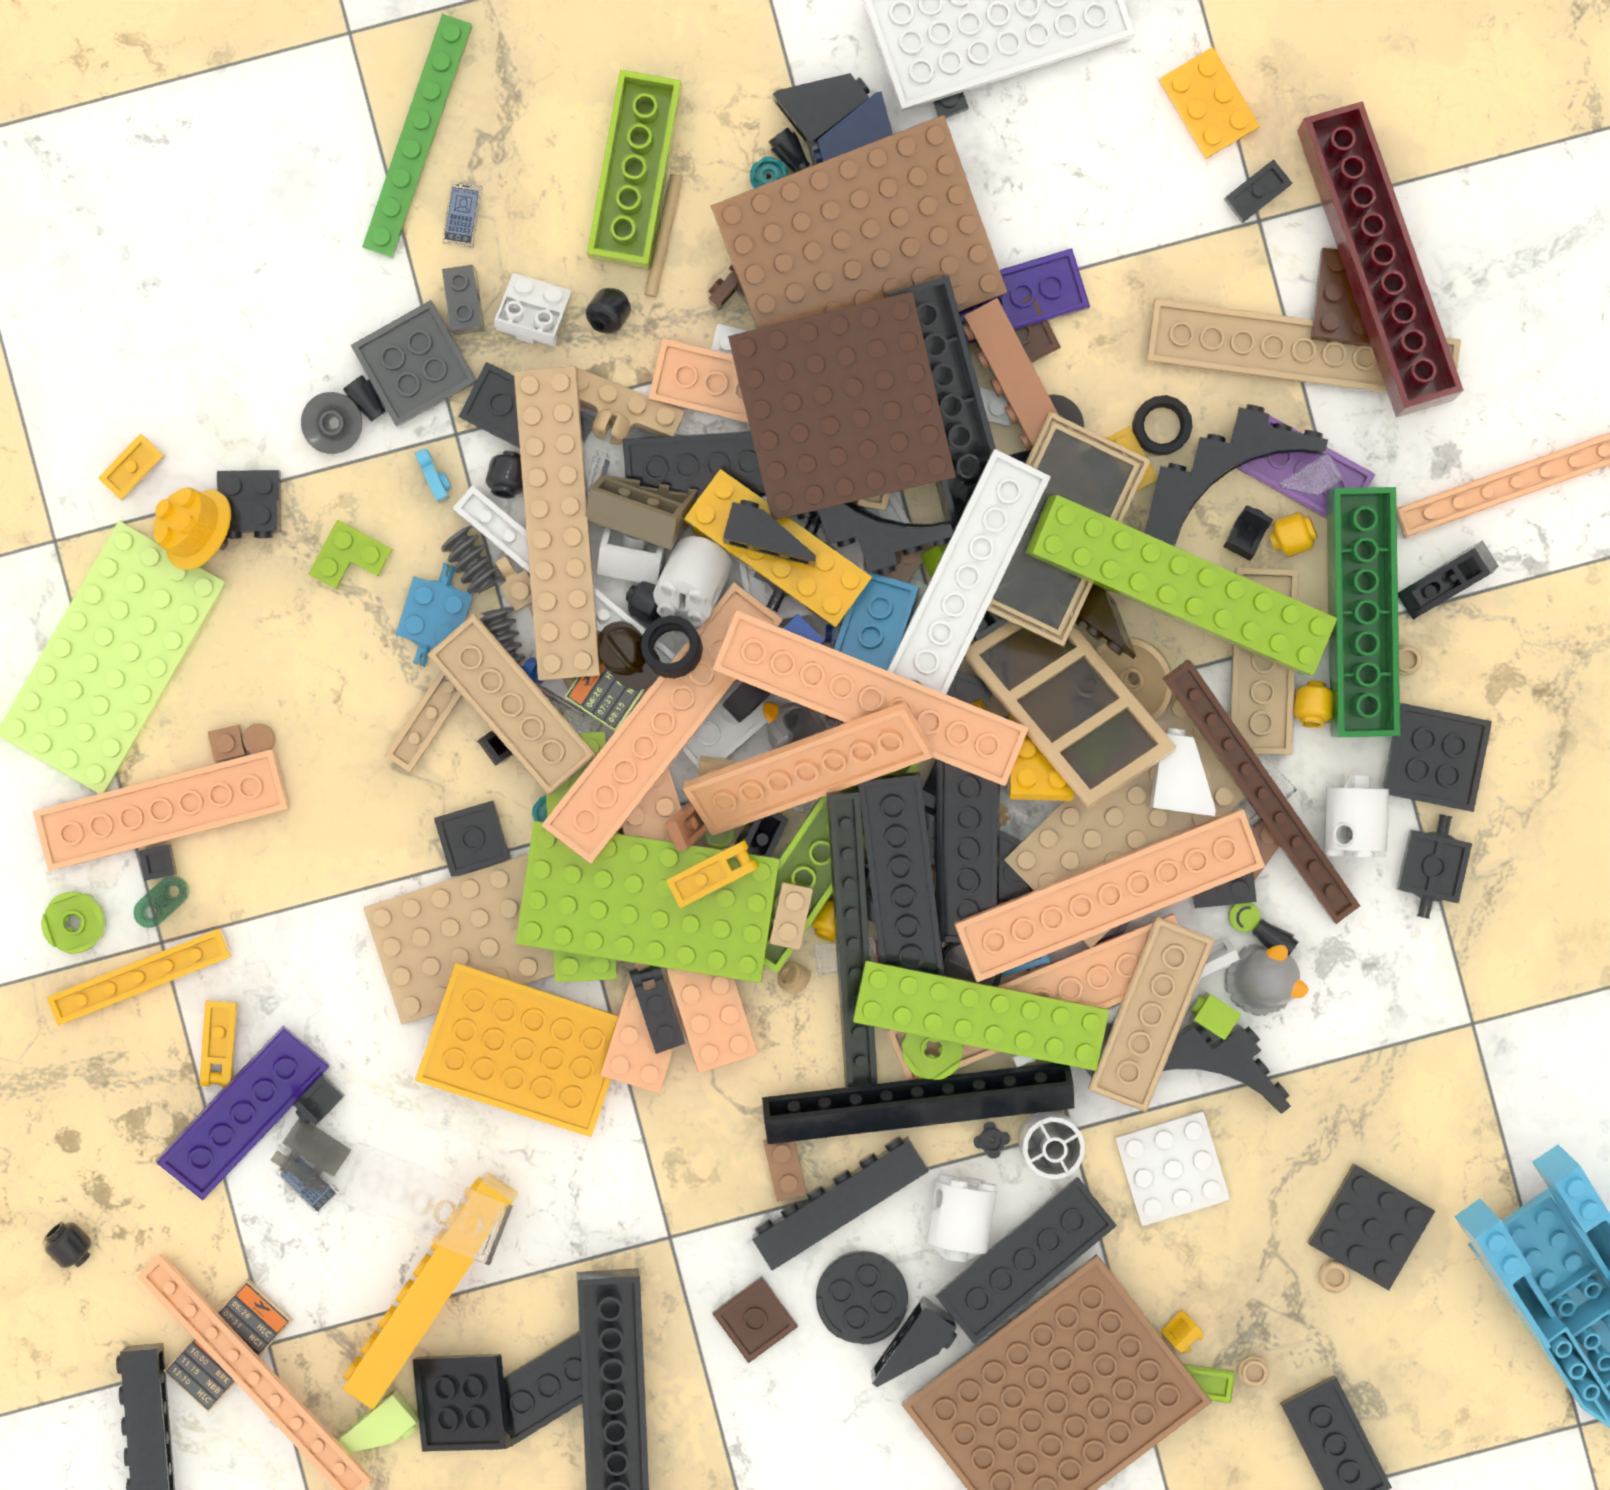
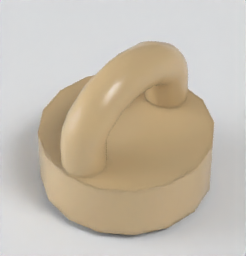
(793, 977)

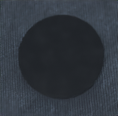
(862, 1297)

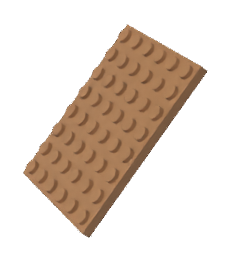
(860, 229)
(1059, 1392)

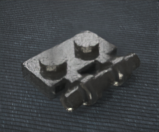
(317, 1148)

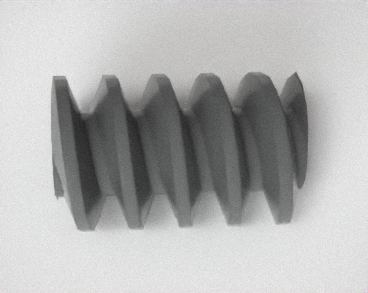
(471, 561)
(499, 626)

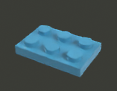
(877, 621)

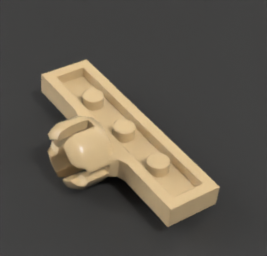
(625, 409)

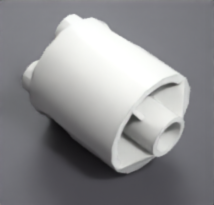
(692, 580)
(1356, 819)
(1058, 1157)
(961, 1217)

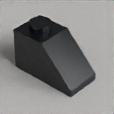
(763, 834)

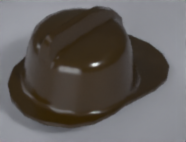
(623, 655)

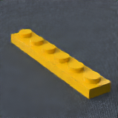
(139, 977)

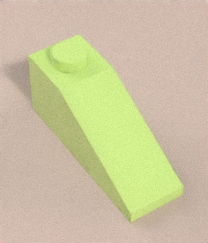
(381, 1426)

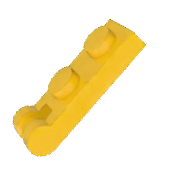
(710, 874)
(218, 1042)

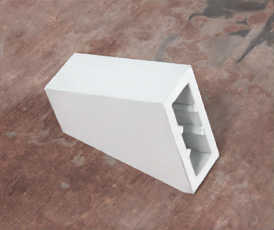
(1180, 779)

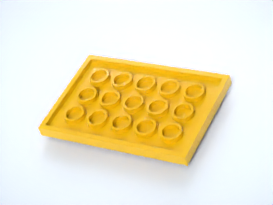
(519, 1049)

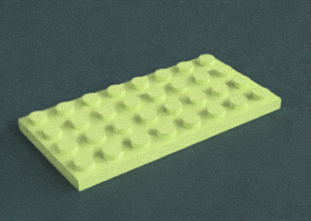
(110, 659)

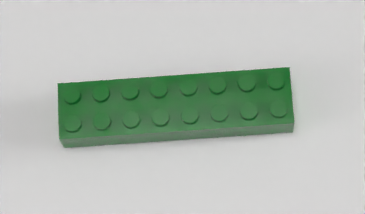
(1366, 610)

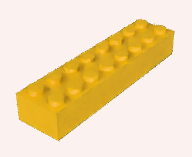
(418, 1307)

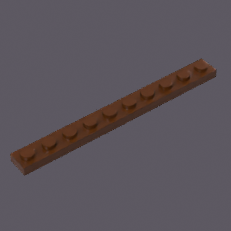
(1261, 791)

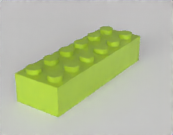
(634, 169)

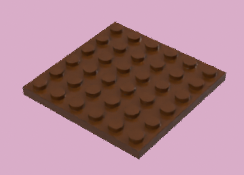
(842, 406)

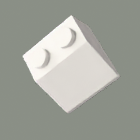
(629, 558)

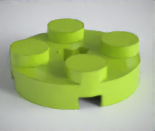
(58, 913)
(927, 1065)

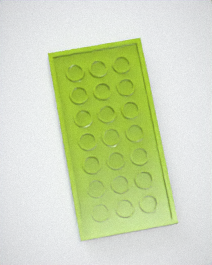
(628, 913)

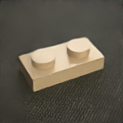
(791, 915)

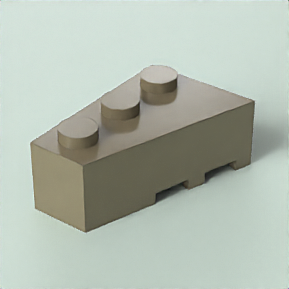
(640, 510)

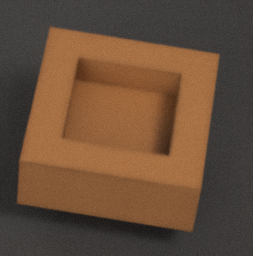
(227, 743)

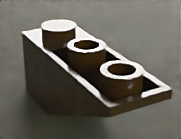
(1104, 620)

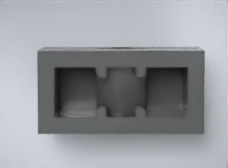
(463, 300)

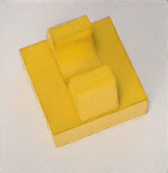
(1182, 1332)

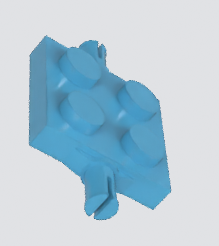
(432, 612)

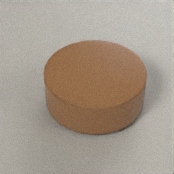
(258, 738)

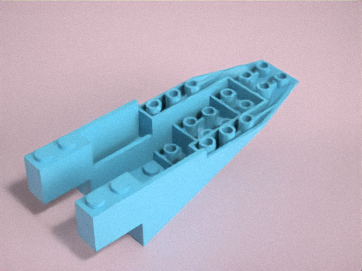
(1555, 1273)

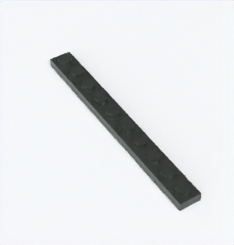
(850, 931)

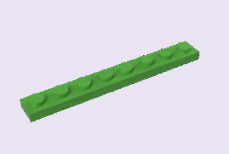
(417, 136)

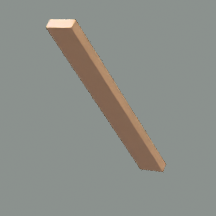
(1504, 486)

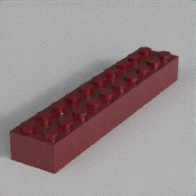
(1379, 259)

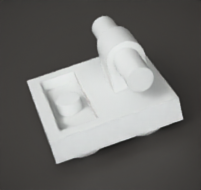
(532, 310)

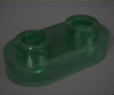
(162, 901)

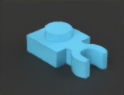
(437, 482)

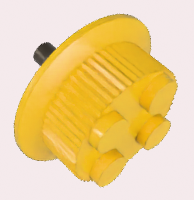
(192, 526)

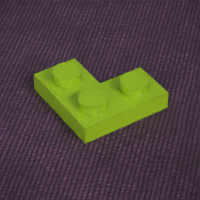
(348, 546)

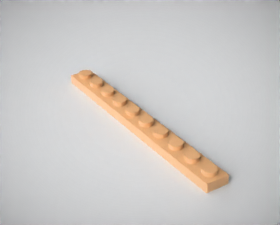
(253, 1376)

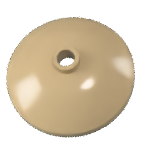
(1150, 667)

